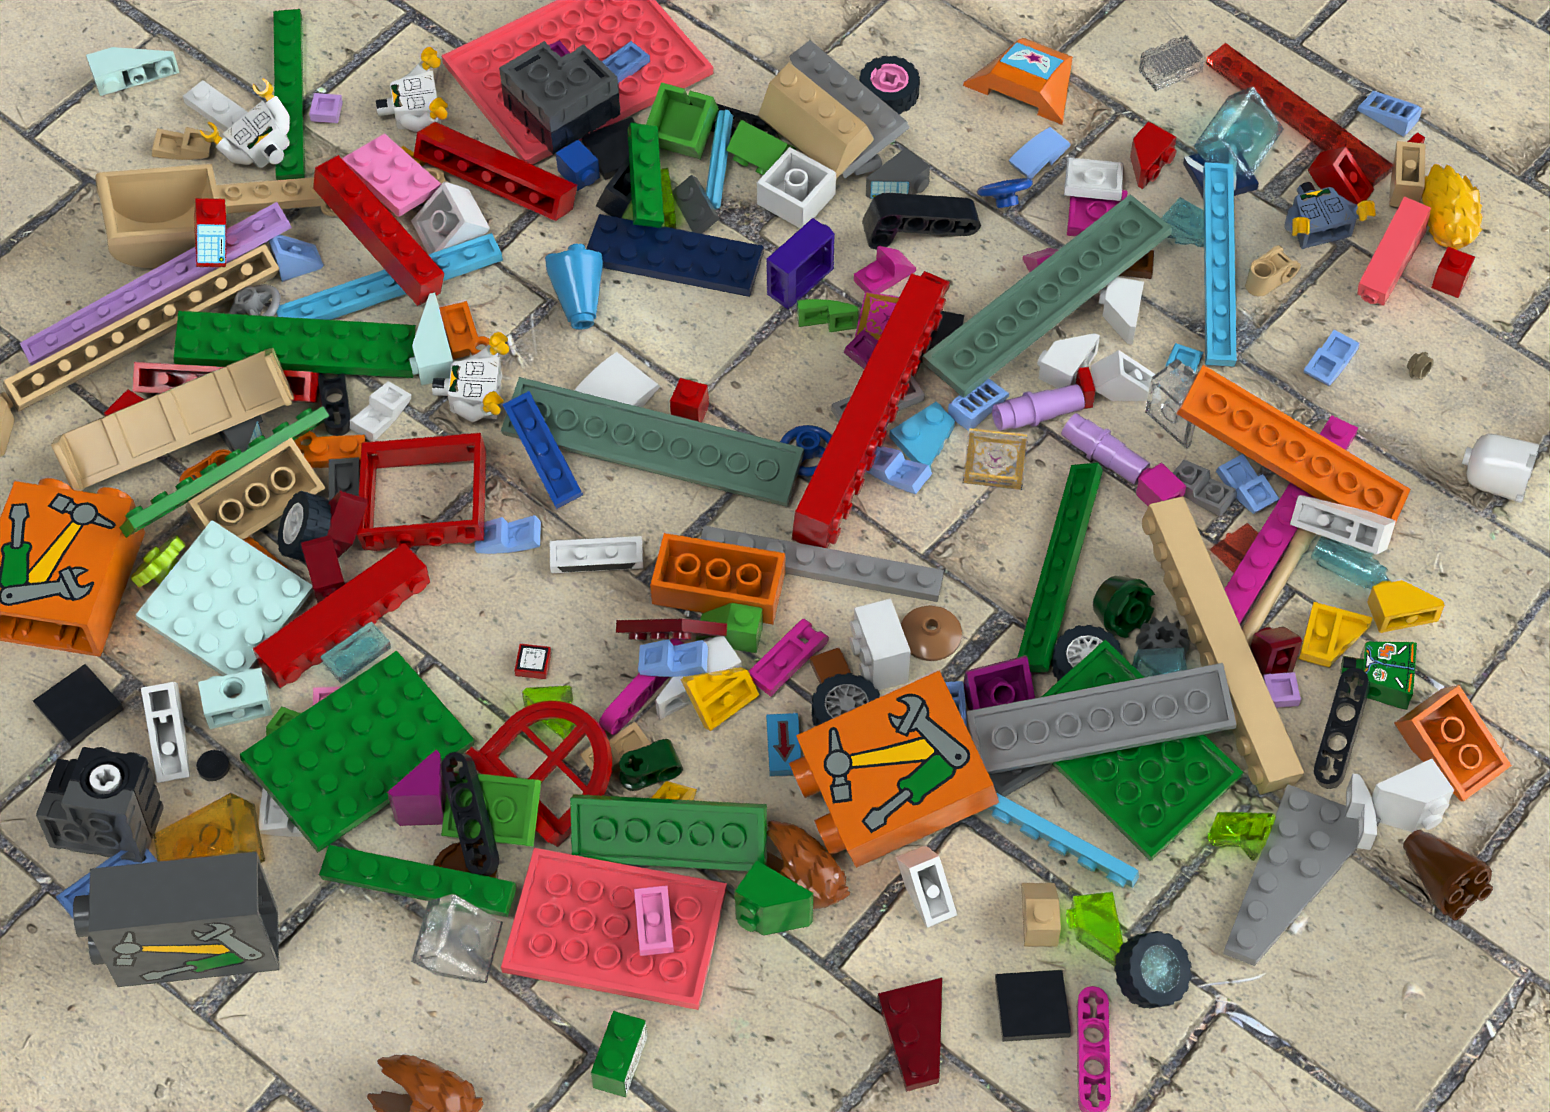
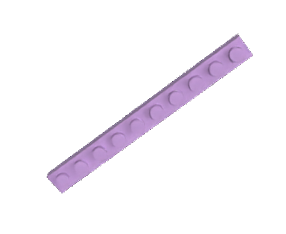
(152, 286)

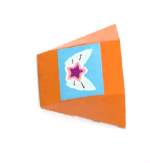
(1029, 75)

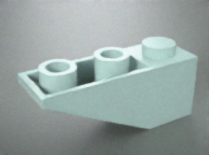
(128, 67)

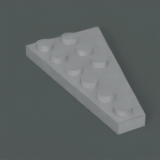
(879, 117)
(1299, 859)

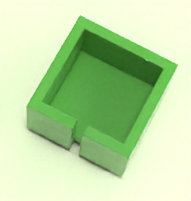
(680, 125)

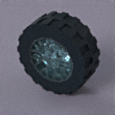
(1153, 969)

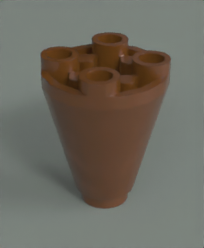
(1448, 873)

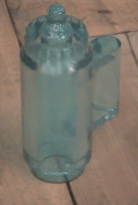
(1349, 562)

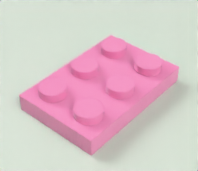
(392, 175)

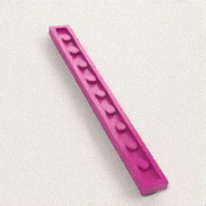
(1276, 534)

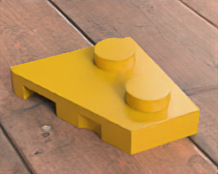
(1331, 633)
(719, 694)

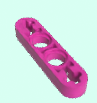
(631, 700)
(1093, 1051)

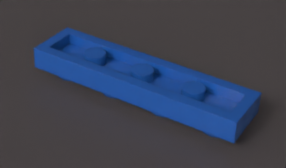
(542, 450)

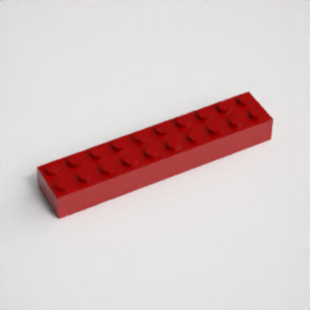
(868, 413)

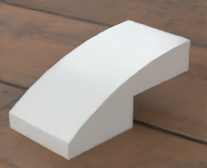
(382, 411)
(1360, 807)

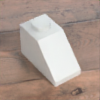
(1122, 306)
(1065, 357)
(1121, 378)
(927, 885)

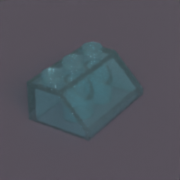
(1240, 133)

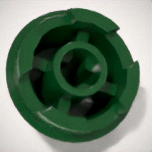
(1123, 604)

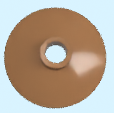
(936, 643)

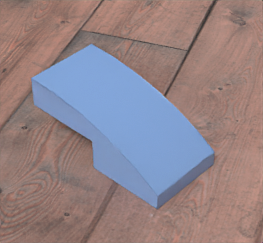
(1039, 151)
(1331, 358)
(897, 471)
(1252, 490)
(509, 537)
(667, 660)

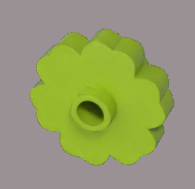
(158, 562)

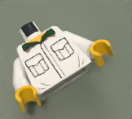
(415, 96)
(256, 136)
(475, 382)

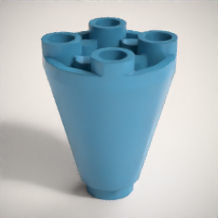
(577, 283)

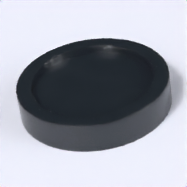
(213, 765)

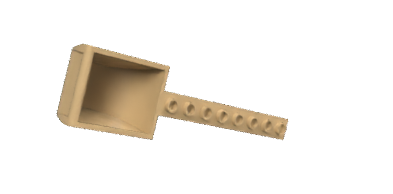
(152, 209)

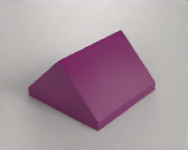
(998, 684)
(420, 794)

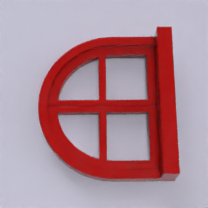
(487, 759)

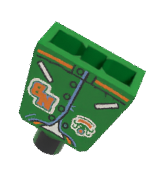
(1389, 671)

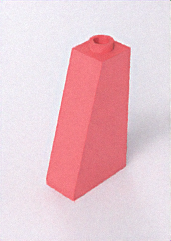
(1394, 251)

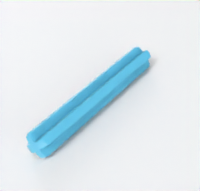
(719, 157)

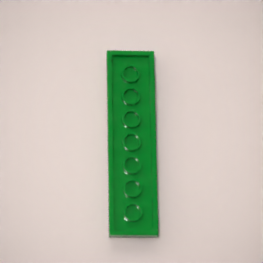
(298, 343)

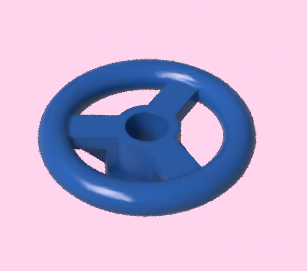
(1005, 191)
(809, 439)

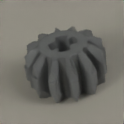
(1162, 635)

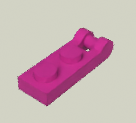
(787, 657)

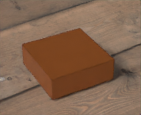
(829, 664)

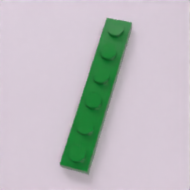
(416, 879)

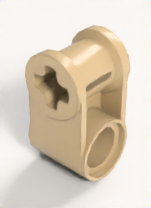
(1270, 272)

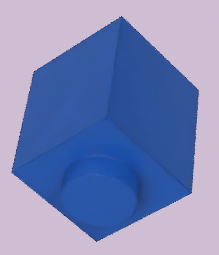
(578, 165)

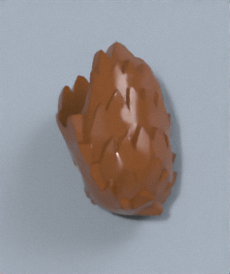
(806, 864)
(427, 1085)

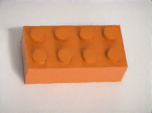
(711, 574)

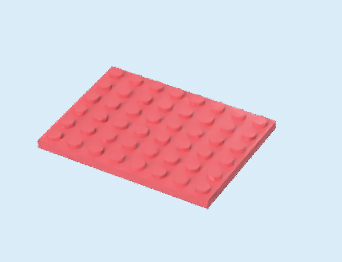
(603, 29)

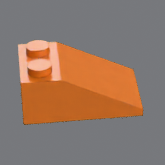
(1456, 739)

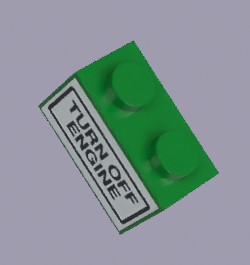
(619, 1054)

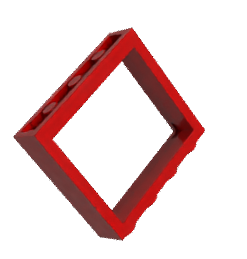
(422, 452)

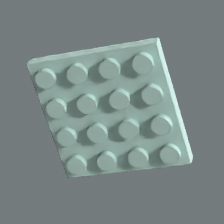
(224, 600)

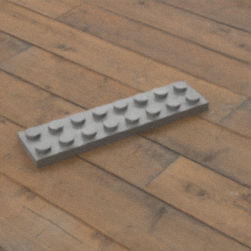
(1102, 719)

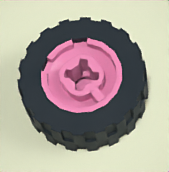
(892, 81)

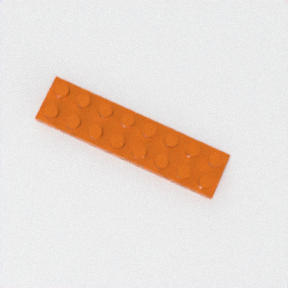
(1288, 446)

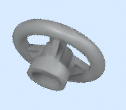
(252, 299)

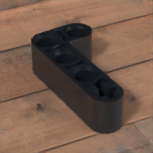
(918, 214)

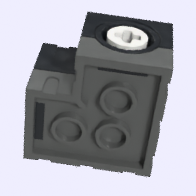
(560, 95)
(101, 804)

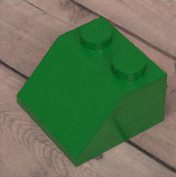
(771, 902)

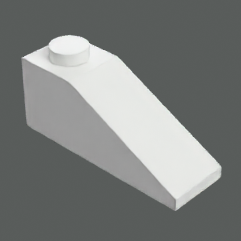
(1343, 524)
(674, 696)
(166, 731)

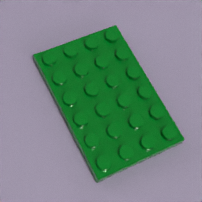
(351, 748)
(1149, 788)

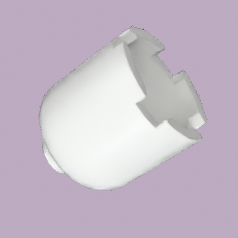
(1500, 465)

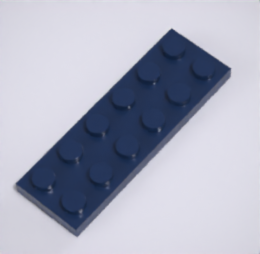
(676, 255)

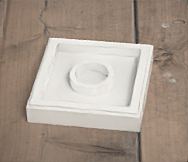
(1094, 179)

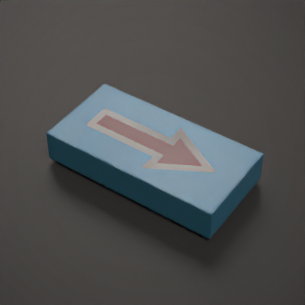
(782, 742)

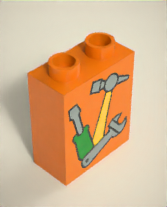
(63, 565)
(893, 771)

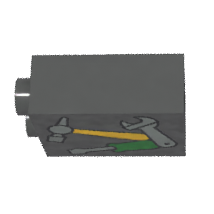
(180, 919)

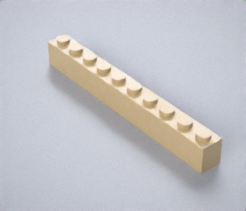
(138, 328)
(1221, 640)

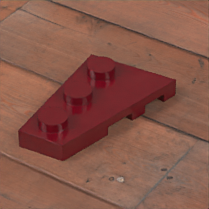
(677, 628)
(914, 1030)

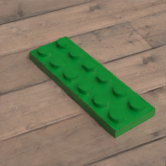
(669, 832)

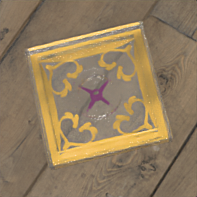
(995, 459)

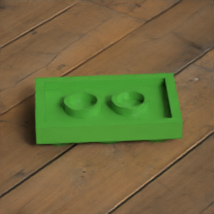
(510, 807)

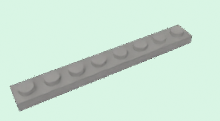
(841, 566)

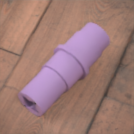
(1037, 407)
(1104, 448)

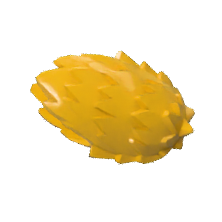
(1454, 206)

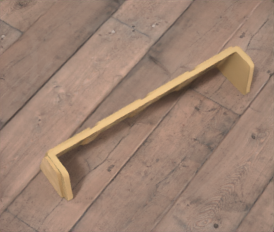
(172, 419)

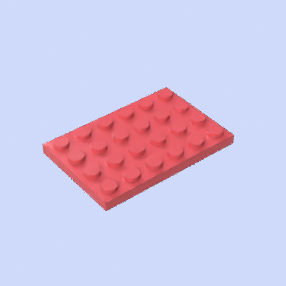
(582, 929)

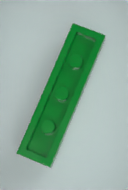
(645, 175)

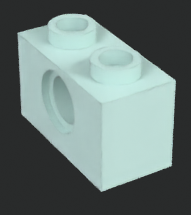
(249, 705)

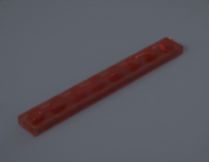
(1297, 111)

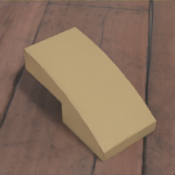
(181, 146)
(626, 740)

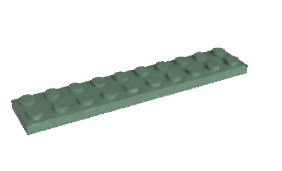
(1046, 295)
(664, 443)

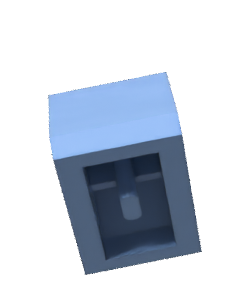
(294, 257)

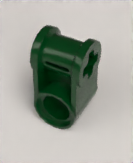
(650, 764)

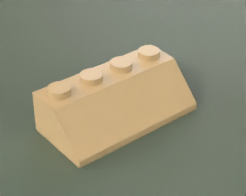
(813, 120)
(256, 492)

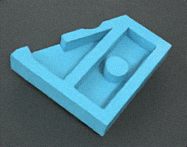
(924, 434)

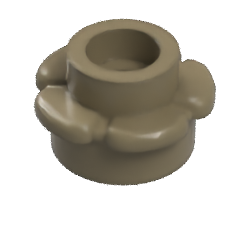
(1420, 365)

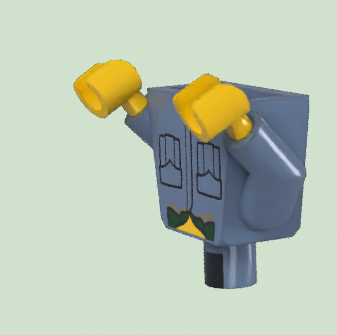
(1324, 215)

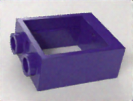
(800, 263)

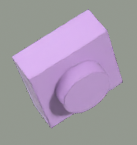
(325, 108)
(1283, 689)

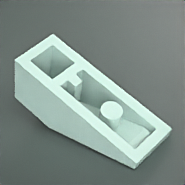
(430, 345)

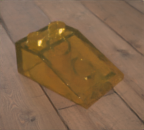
(214, 830)

